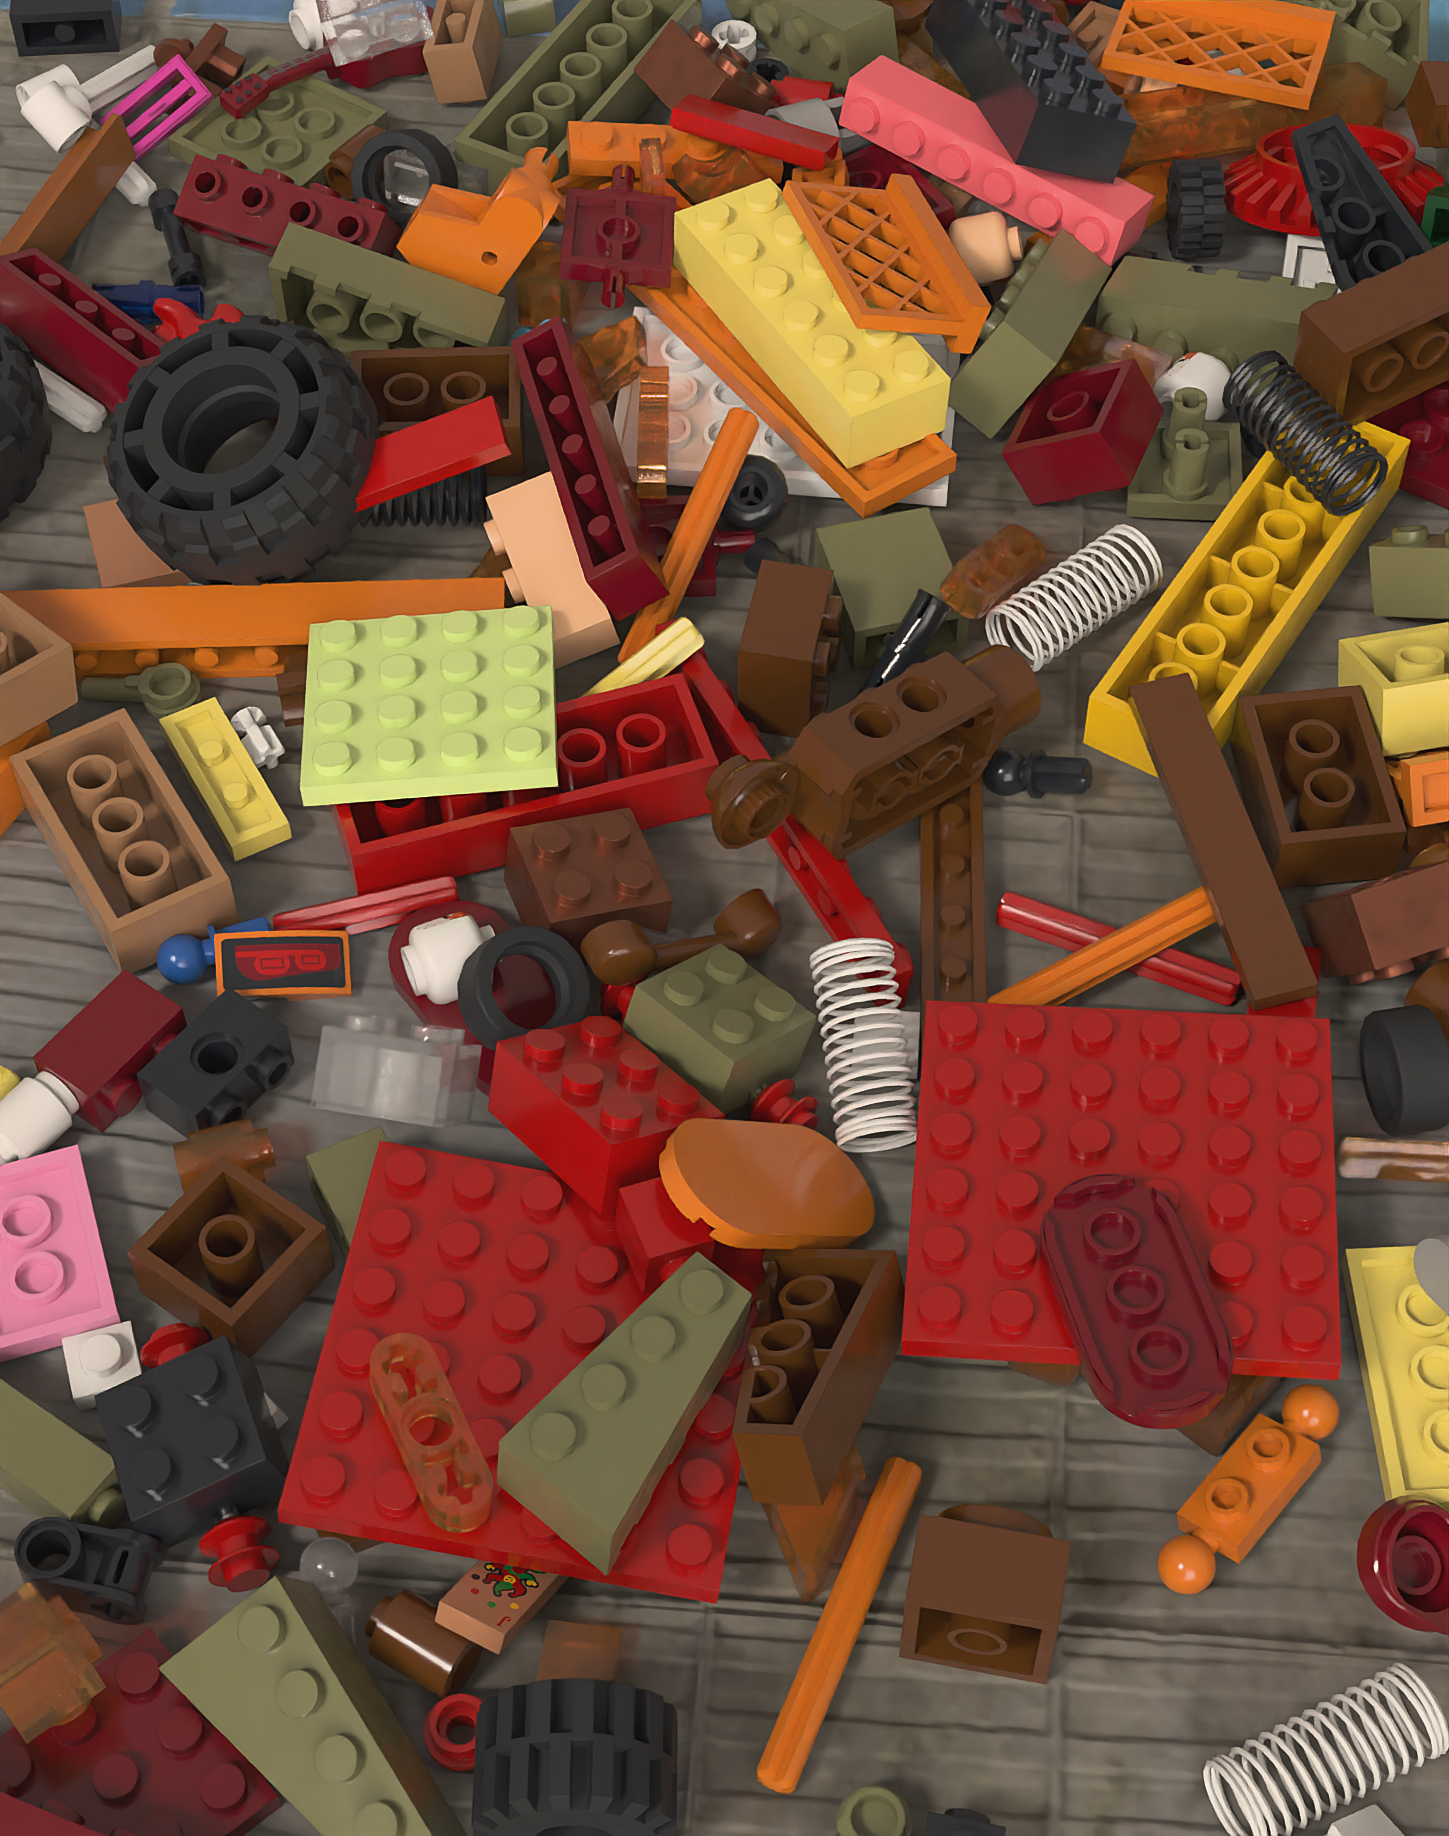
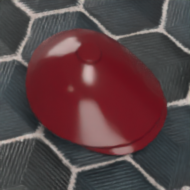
(1407, 1562)

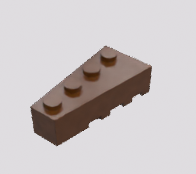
(814, 1366)

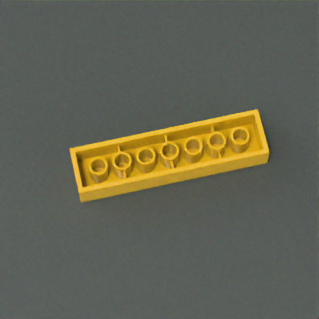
(1243, 594)

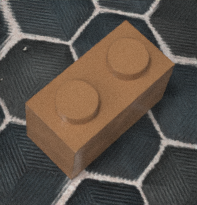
(463, 50)

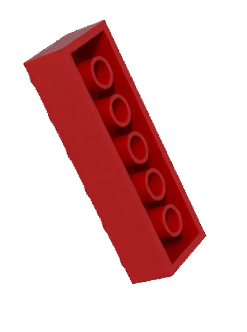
(613, 751)

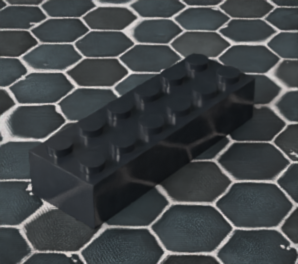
(1034, 85)

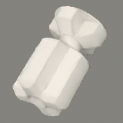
(259, 741)

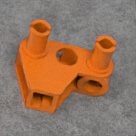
(483, 236)

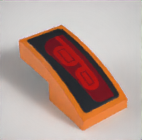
(284, 964)

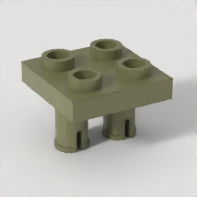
(1188, 466)

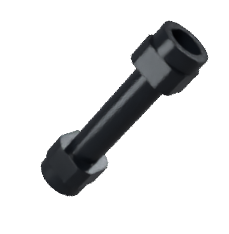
(184, 265)

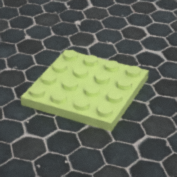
(430, 706)

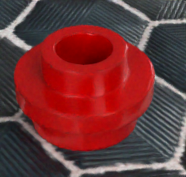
(441, 1719)

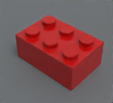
(592, 1104)

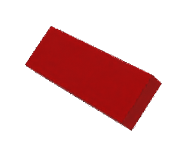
(754, 132)
(434, 451)

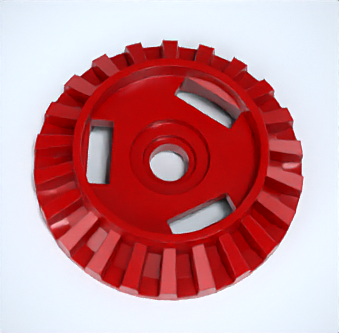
(1271, 189)

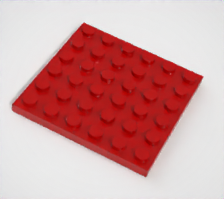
(1196, 1104)
(512, 1295)

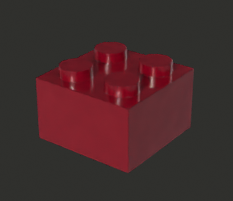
(1083, 432)

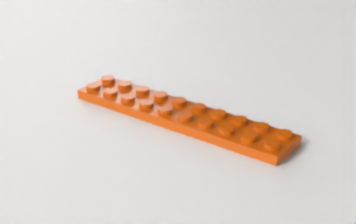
(865, 486)

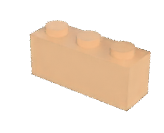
(546, 567)

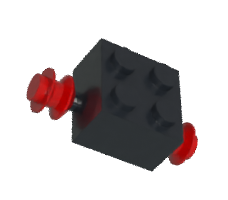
(198, 1451)

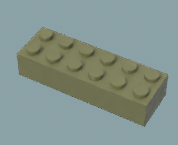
(572, 76)

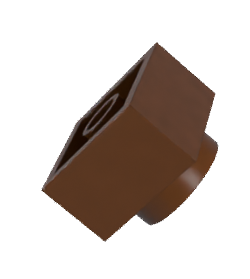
(985, 1592)

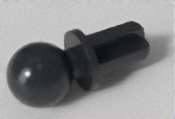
(1011, 772)

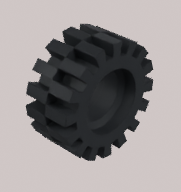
(1195, 208)

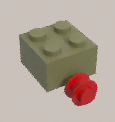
(722, 1033)

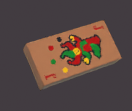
(495, 1602)

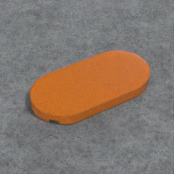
(766, 1185)

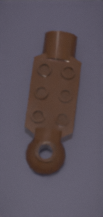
(880, 754)

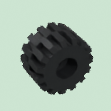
(575, 1761)

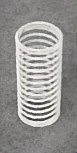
(1032, 630)
(855, 1127)
(1253, 1801)

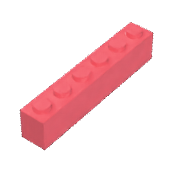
(958, 145)

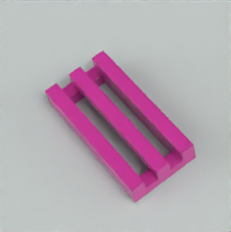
(176, 119)

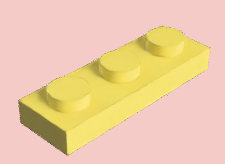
(225, 779)

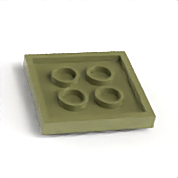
(284, 133)

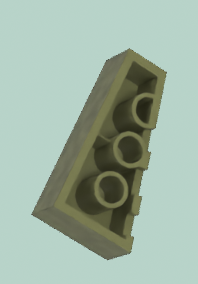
(822, 36)
(1027, 330)

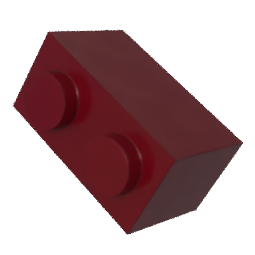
(109, 1045)

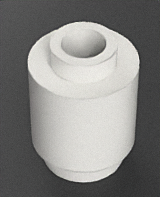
(34, 1116)

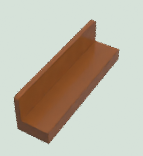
(73, 191)

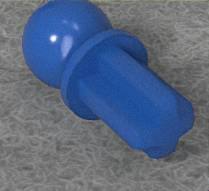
(185, 958)

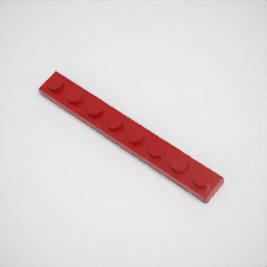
(817, 874)

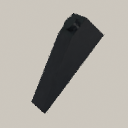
(1353, 205)

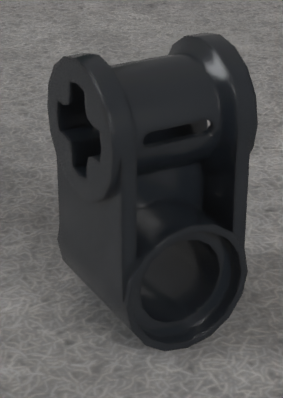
(104, 1567)

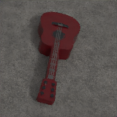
(362, 73)

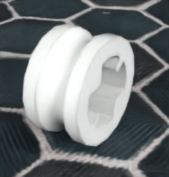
(738, 35)

